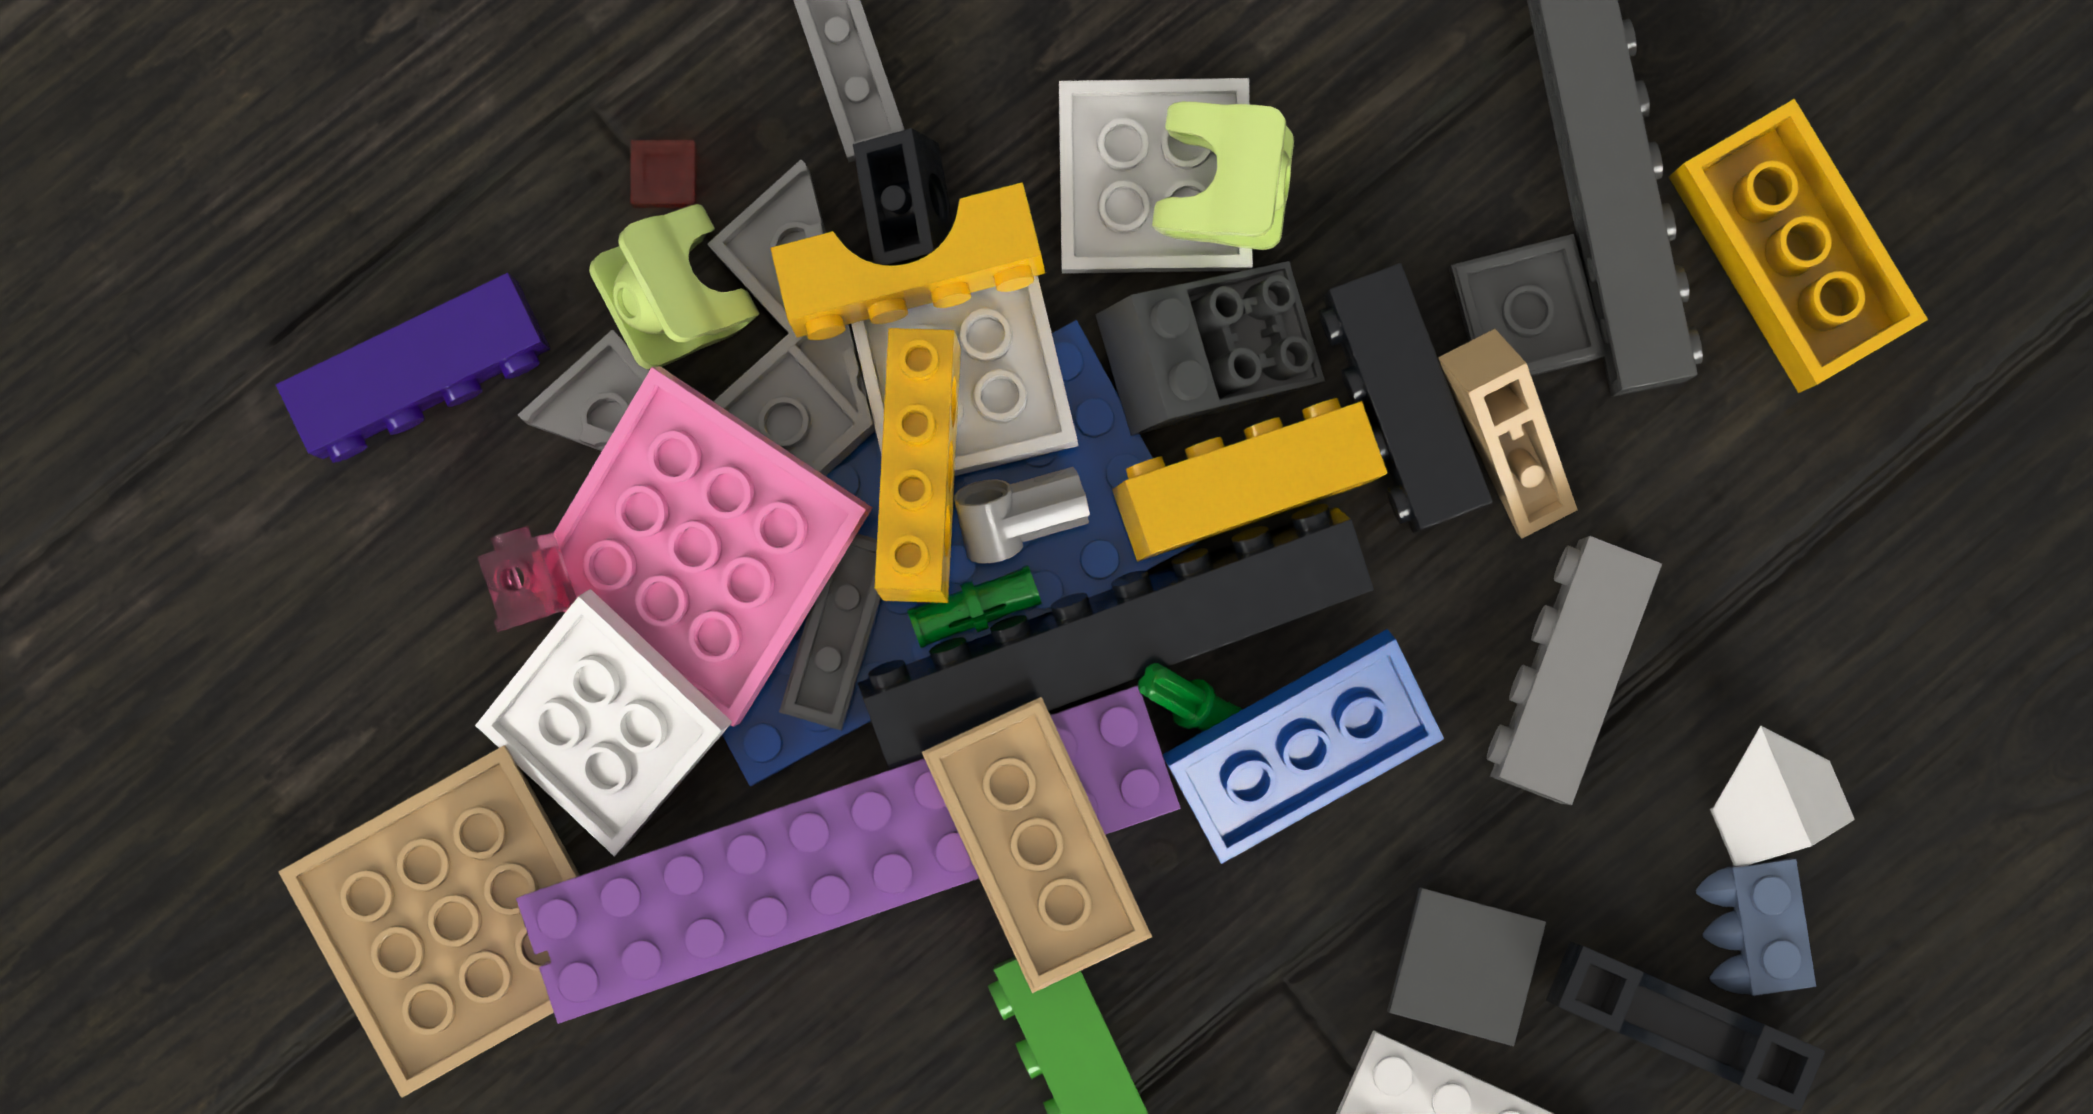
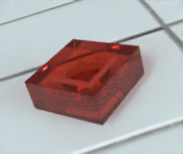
(663, 173)

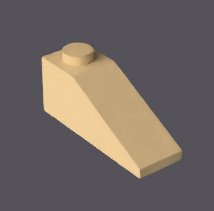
(1509, 430)

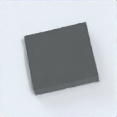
(1534, 301)
(1466, 966)

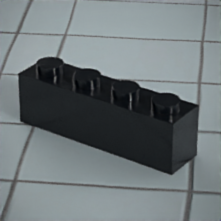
(1405, 398)

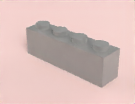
(1574, 669)

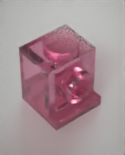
(546, 578)

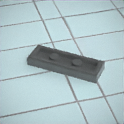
(835, 640)

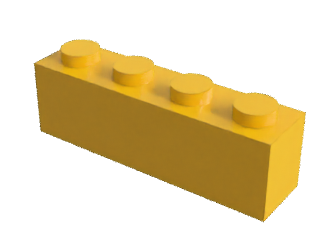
(1247, 480)

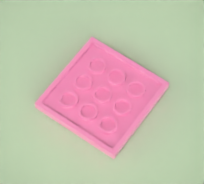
(706, 538)

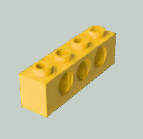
(918, 465)

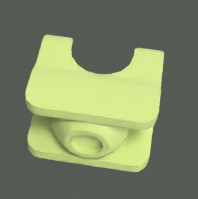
(1251, 179)
(658, 297)

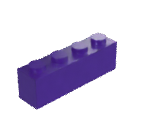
(413, 369)

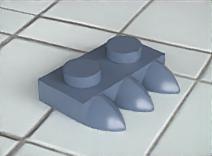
(1764, 926)

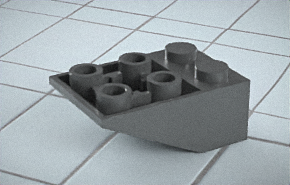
(1208, 346)

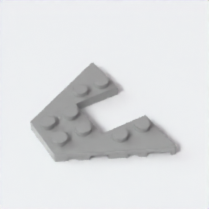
(797, 395)

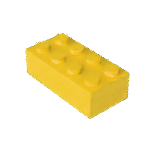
(1797, 246)

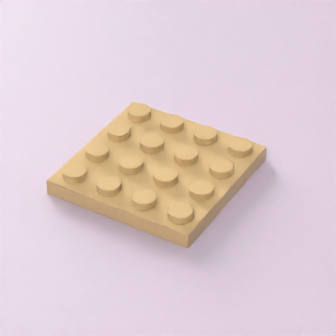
(428, 917)

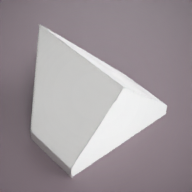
(1778, 801)

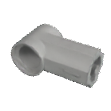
(1003, 515)

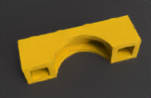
(986, 248)

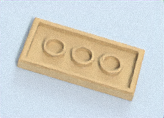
(1036, 844)

